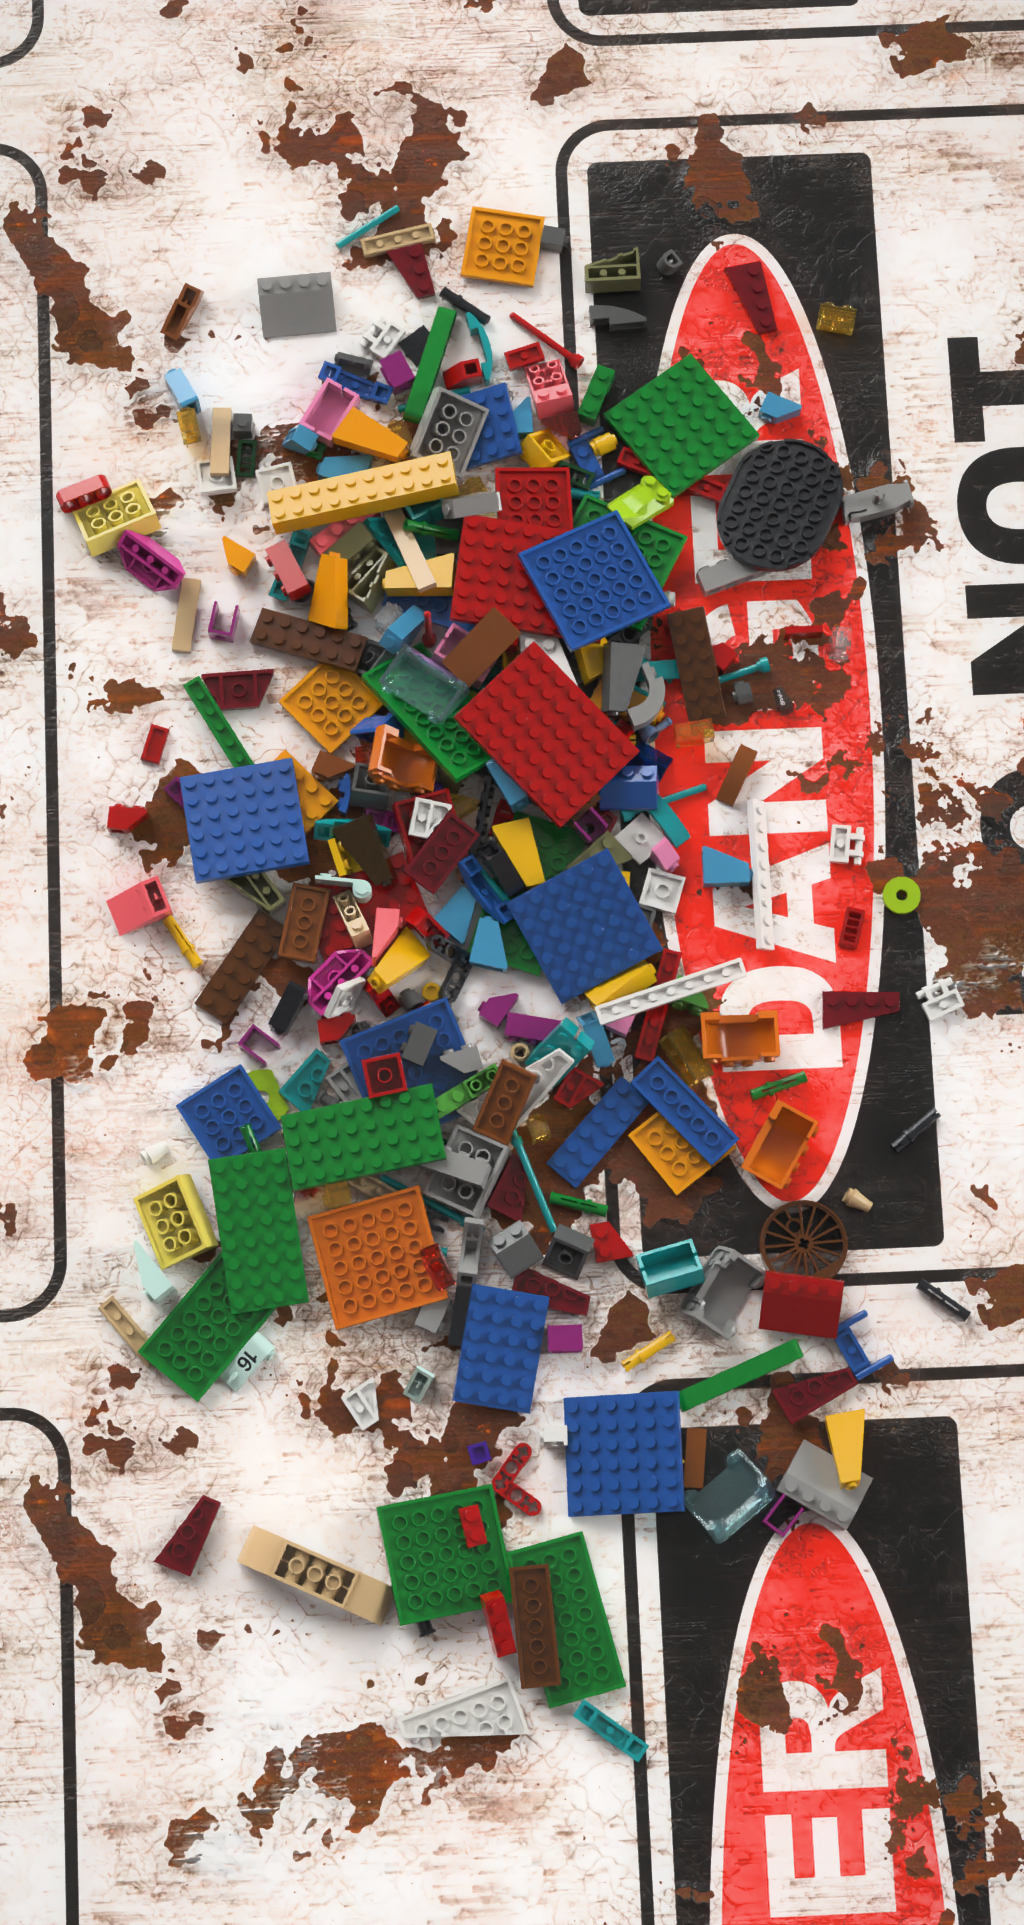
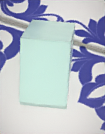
(418, 1384)

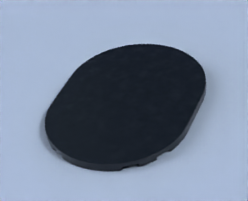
(779, 505)

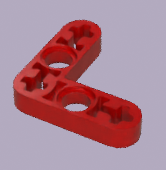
(511, 1486)

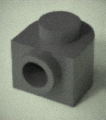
(669, 263)
(742, 693)
(409, 999)

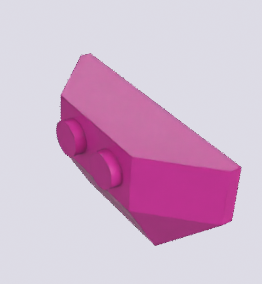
(150, 562)
(337, 969)

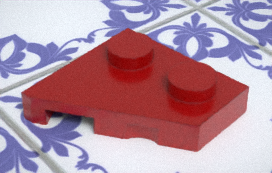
(576, 1088)
(608, 1244)

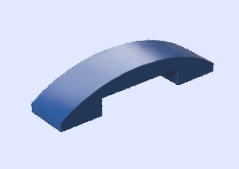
(367, 390)
(482, 891)

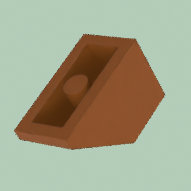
(329, 767)

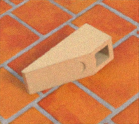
(353, 919)

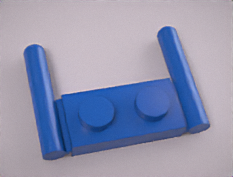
(586, 459)
(853, 1351)

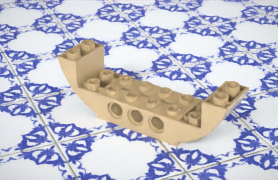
(316, 1575)

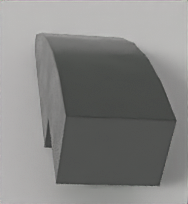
(615, 318)

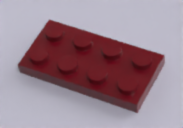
(441, 853)

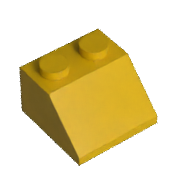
(543, 450)

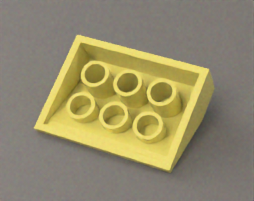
(107, 520)
(175, 1221)

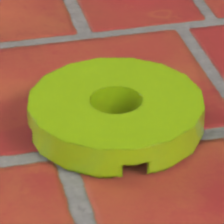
(898, 906)

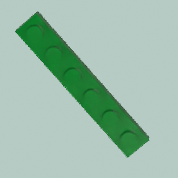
(217, 723)

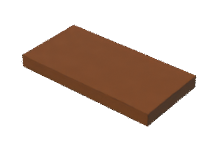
(481, 647)
(304, 923)
(505, 1102)

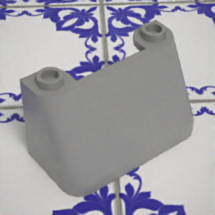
(726, 1286)

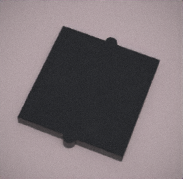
(415, 344)

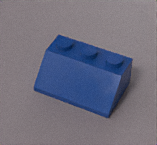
(631, 789)

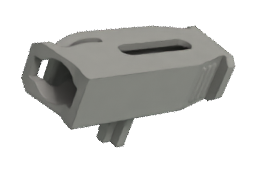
(876, 502)

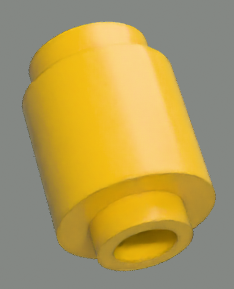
(603, 444)

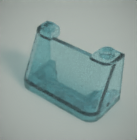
(423, 686)
(730, 1497)

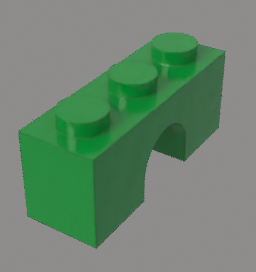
(595, 394)

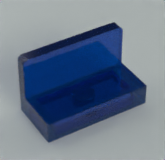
(651, 757)

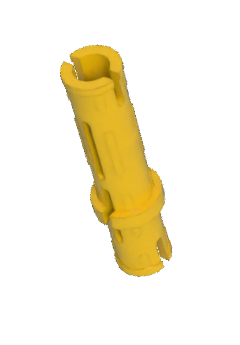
(186, 947)
(649, 1350)

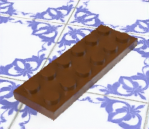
(309, 640)
(696, 664)
(241, 967)
(534, 1626)

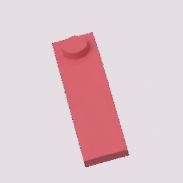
(386, 931)

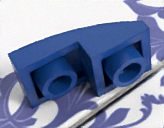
(344, 790)

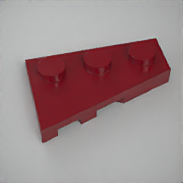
(414, 269)

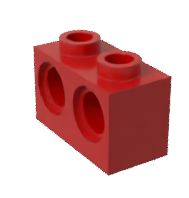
(425, 924)

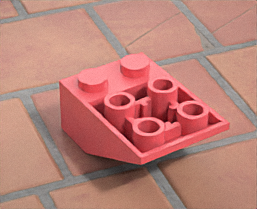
(549, 389)
(139, 906)

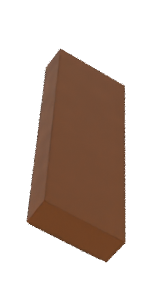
(694, 1458)

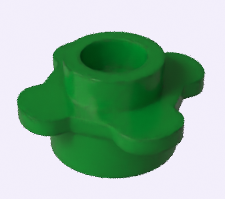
(318, 455)

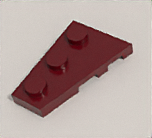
(510, 1190)

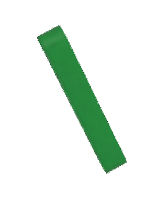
(430, 364)
(740, 1375)

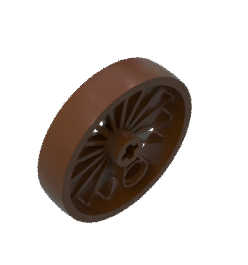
(831, 1269)

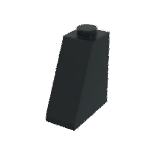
(500, 868)
(288, 1008)

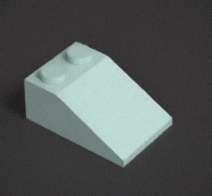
(153, 1279)

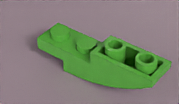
(465, 1091)

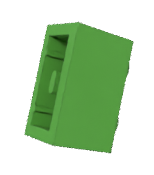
(695, 1003)

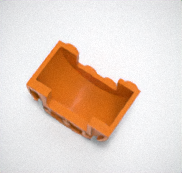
(400, 763)
(740, 1038)
(780, 1145)

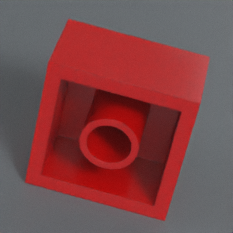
(384, 1075)

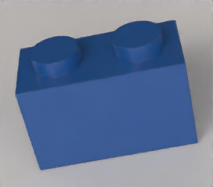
(366, 728)

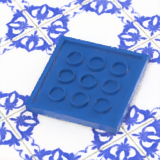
(499, 433)
(224, 1107)

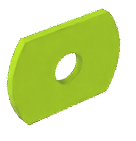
(265, 1081)

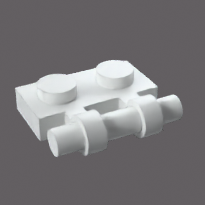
(386, 341)
(840, 844)
(943, 1004)

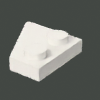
(426, 817)
(363, 1404)

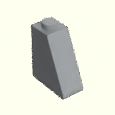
(471, 504)

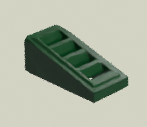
(244, 442)
(573, 483)

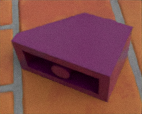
(497, 1009)

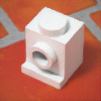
(554, 1435)

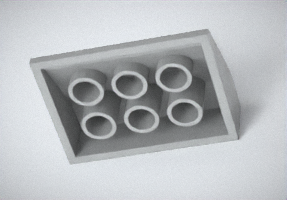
(296, 305)
(449, 425)
(462, 1196)
(815, 1486)

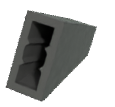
(620, 673)

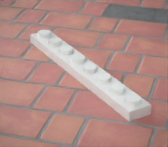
(761, 875)
(670, 991)

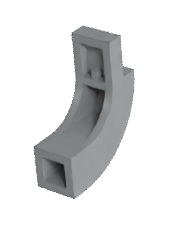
(646, 712)
(470, 1252)

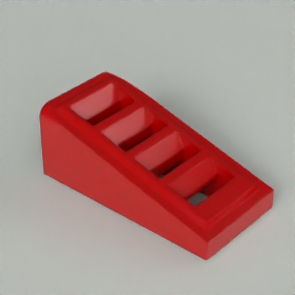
(852, 911)

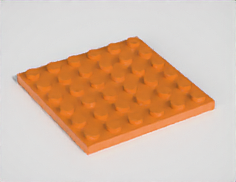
(374, 1257)

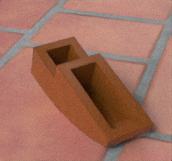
(182, 311)
(736, 775)

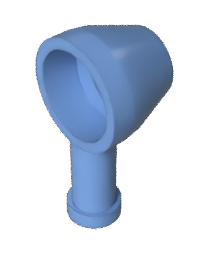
(650, 733)

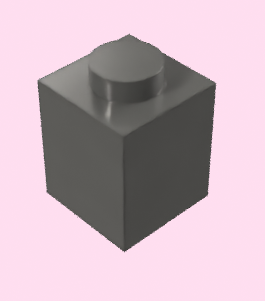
(553, 239)
(243, 426)

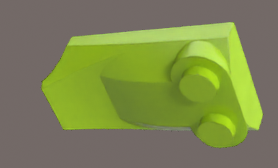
(642, 502)

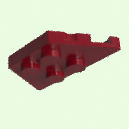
(238, 689)

